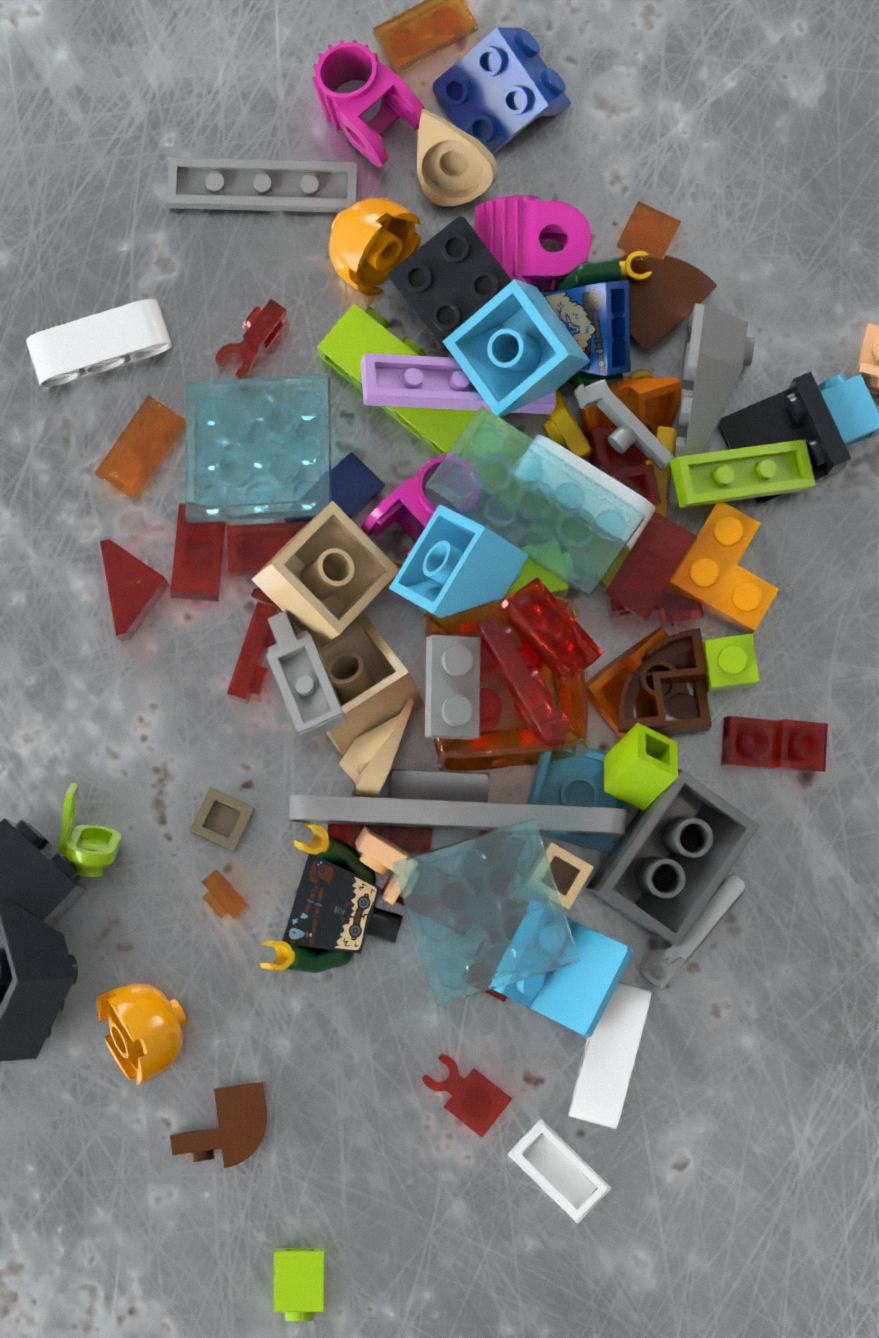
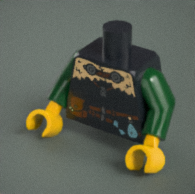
(331, 909)

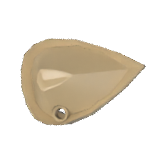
(453, 160)
(373, 754)

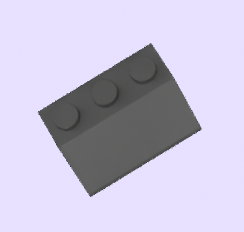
(673, 858)

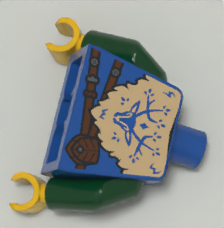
(597, 315)

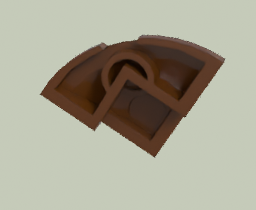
(663, 297)
(668, 688)

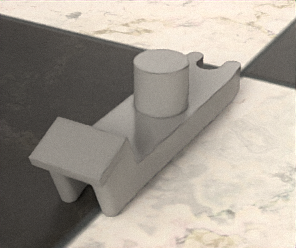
(629, 429)

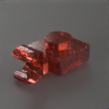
(260, 331)

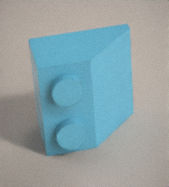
(515, 349)
(457, 565)

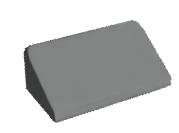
(439, 785)

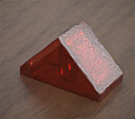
(131, 587)

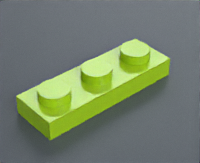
(742, 473)

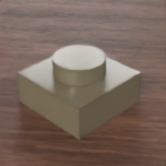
(222, 819)

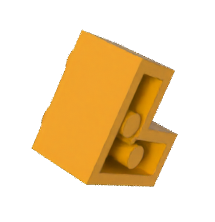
(714, 577)

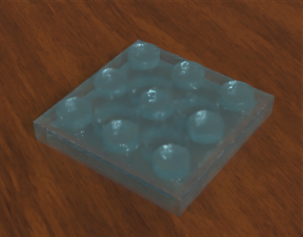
(257, 448)
(485, 912)

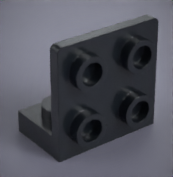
(449, 279)
(788, 417)

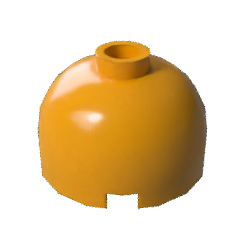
(371, 242)
(143, 1029)

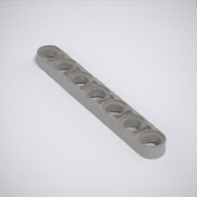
(454, 814)

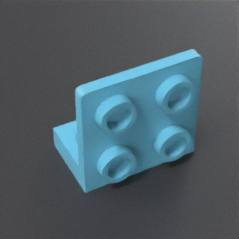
(579, 991)

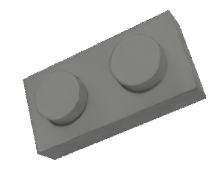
(452, 687)

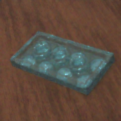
(535, 501)

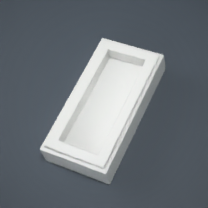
(559, 1171)

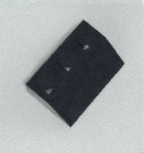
(33, 981)

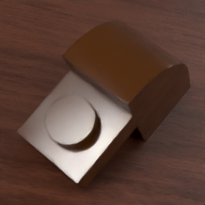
(242, 1127)

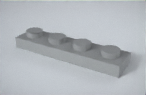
(261, 184)

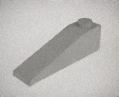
(710, 368)

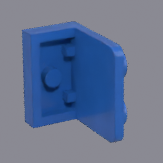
(500, 88)

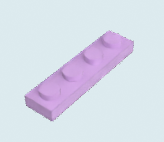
(427, 384)

